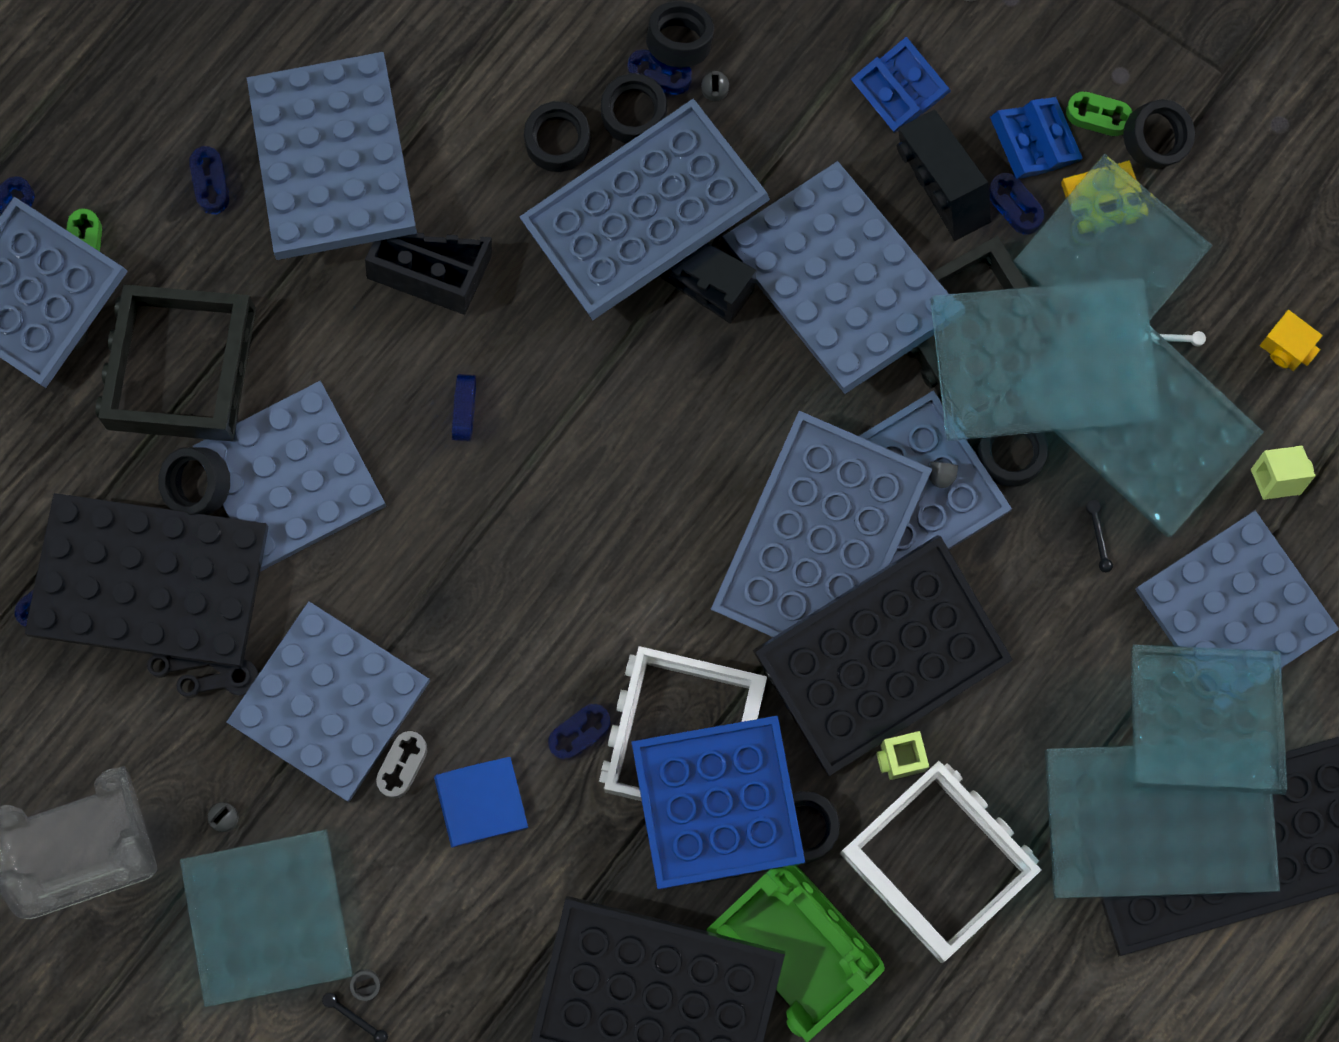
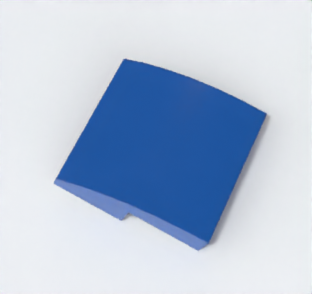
(900, 85)
(1036, 137)
(480, 802)

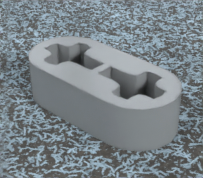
(394, 760)

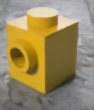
(1291, 342)

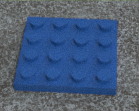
(717, 802)

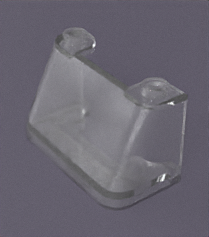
(74, 849)

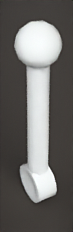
(1196, 339)

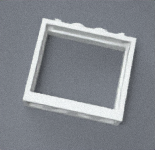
(629, 699)
(996, 830)

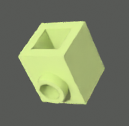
(1283, 472)
(903, 756)

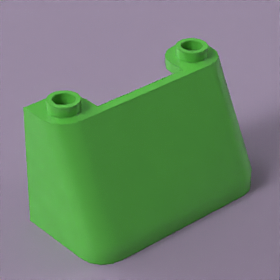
(824, 954)

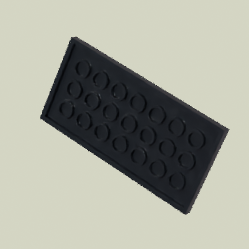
(1305, 853)

